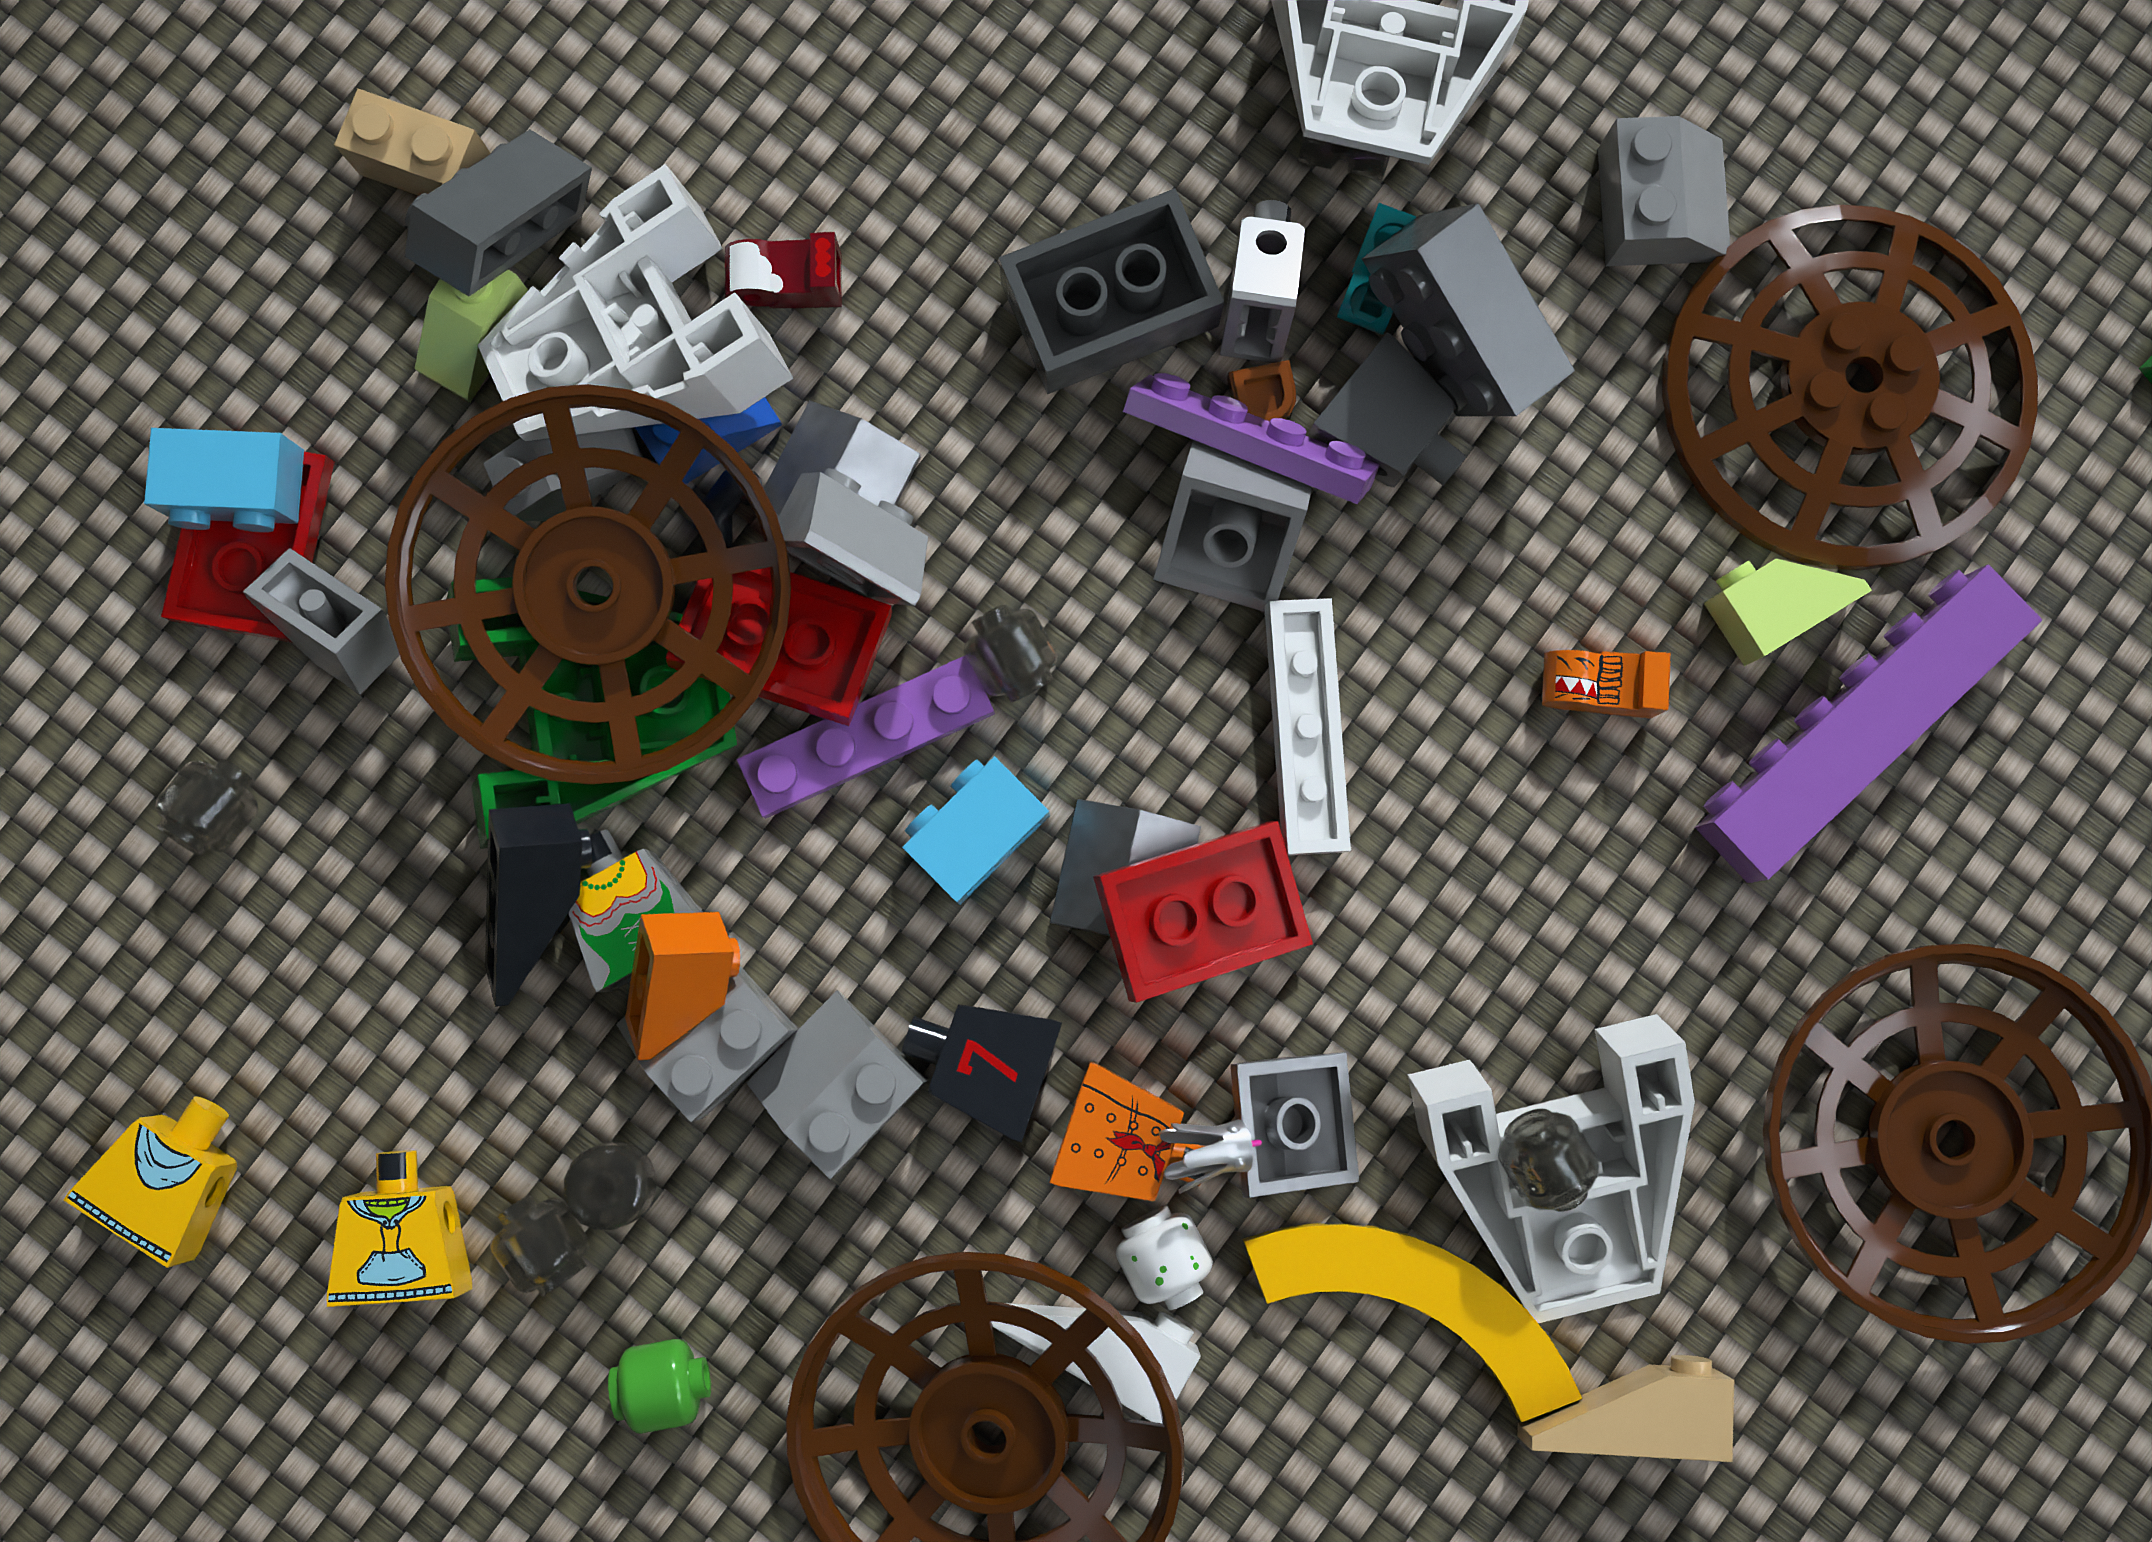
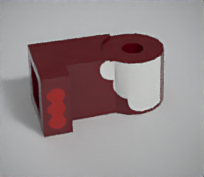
(785, 272)

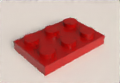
(222, 561)
(825, 648)
(1202, 911)

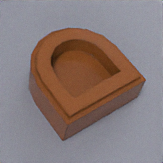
(1265, 389)

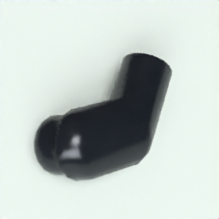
(722, 502)

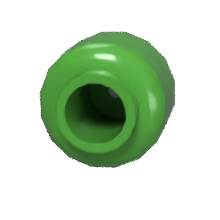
(658, 1386)

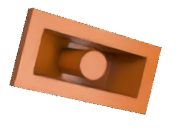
(677, 977)

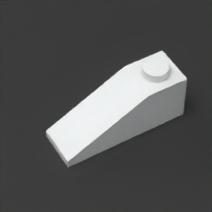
(1164, 1336)

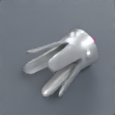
(1227, 1150)

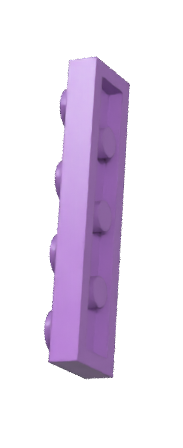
(1272, 444)
(878, 734)

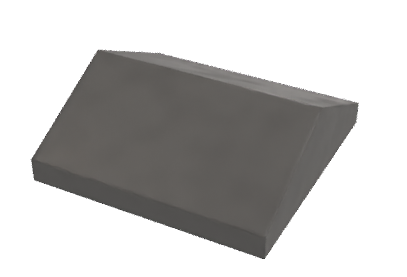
(846, 444)
(1105, 840)
(1302, 1118)

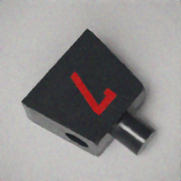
(987, 1063)

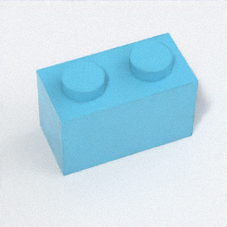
(224, 478)
(975, 828)

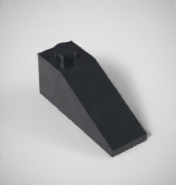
(530, 888)

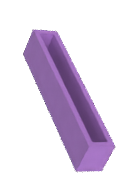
(1866, 723)

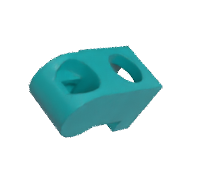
(1360, 303)

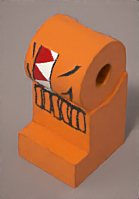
(1607, 682)

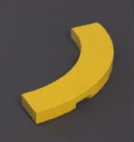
(1430, 1280)

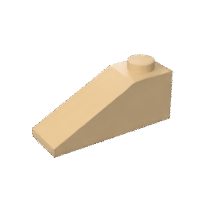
(1647, 1413)

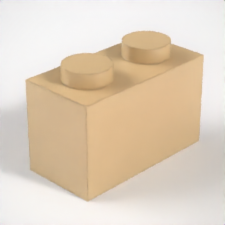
(405, 144)

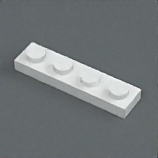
(1307, 726)

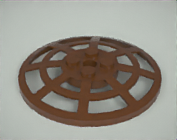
(1827, 407)
(547, 578)
(1994, 1150)
(976, 1390)

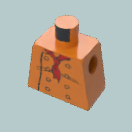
(1115, 1139)

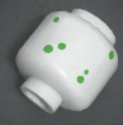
(1164, 1258)

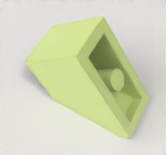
(457, 325)
(1777, 604)

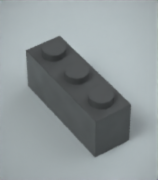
(496, 212)

